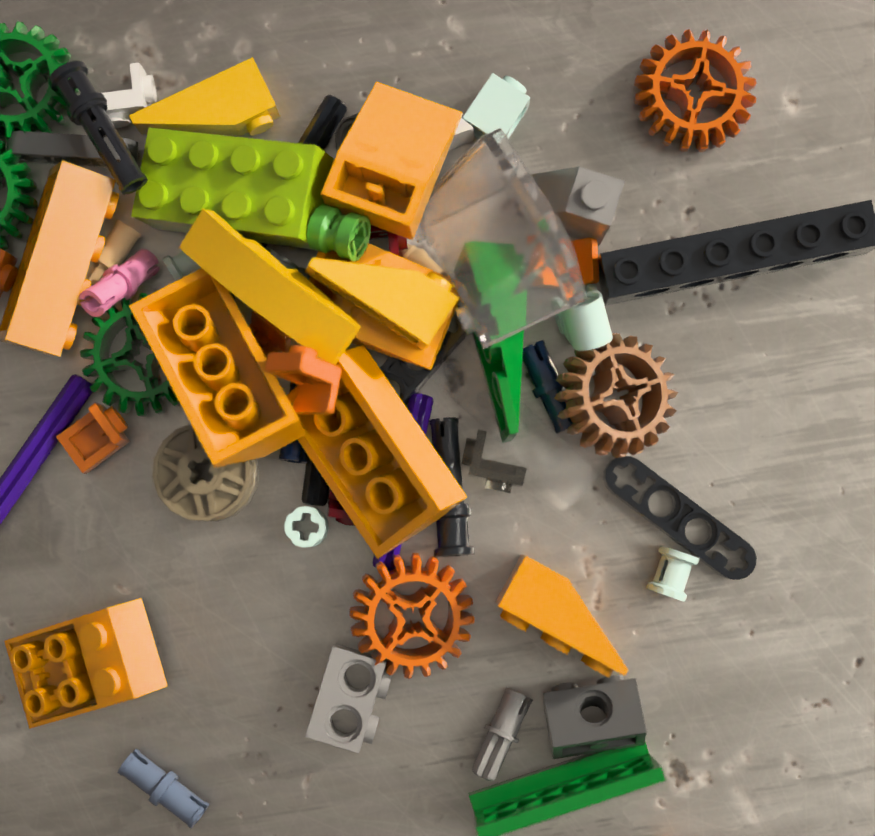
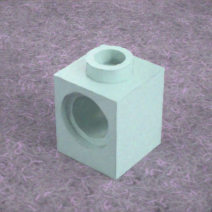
(497, 106)

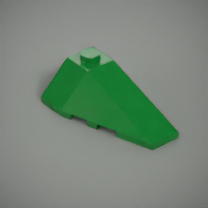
(503, 374)

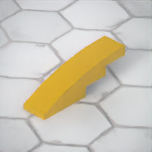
(269, 287)

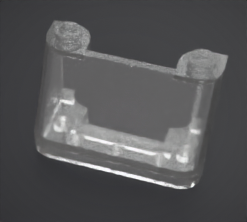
(500, 243)

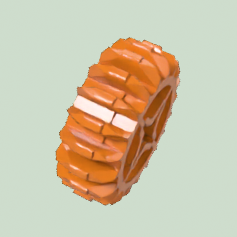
(714, 92)
(400, 632)

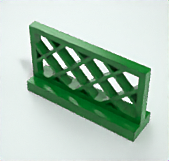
(562, 789)

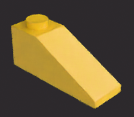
(220, 105)
(396, 297)

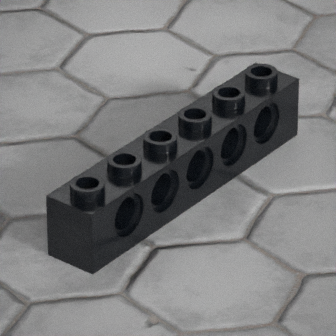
(737, 252)

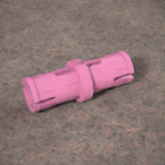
(119, 282)

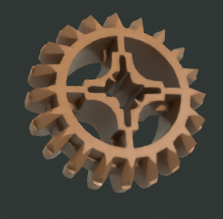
(630, 432)

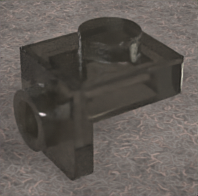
(498, 475)

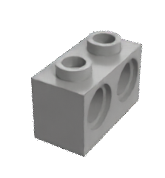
(338, 694)

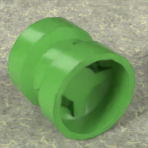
(338, 232)

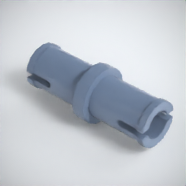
(163, 788)

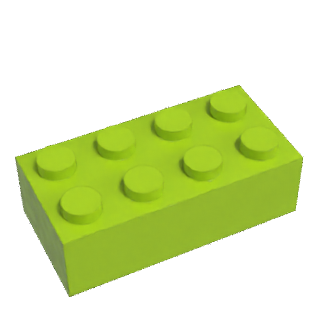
(251, 183)

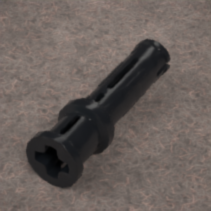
(92, 107)
(453, 526)

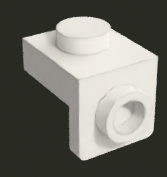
(127, 102)

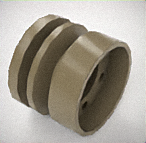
(204, 501)

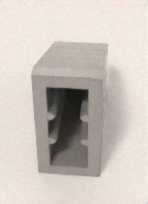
(581, 200)

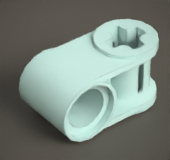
(586, 323)

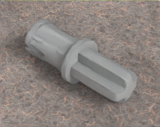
(501, 734)

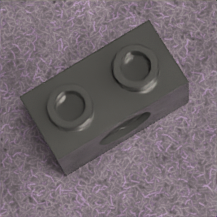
(575, 736)

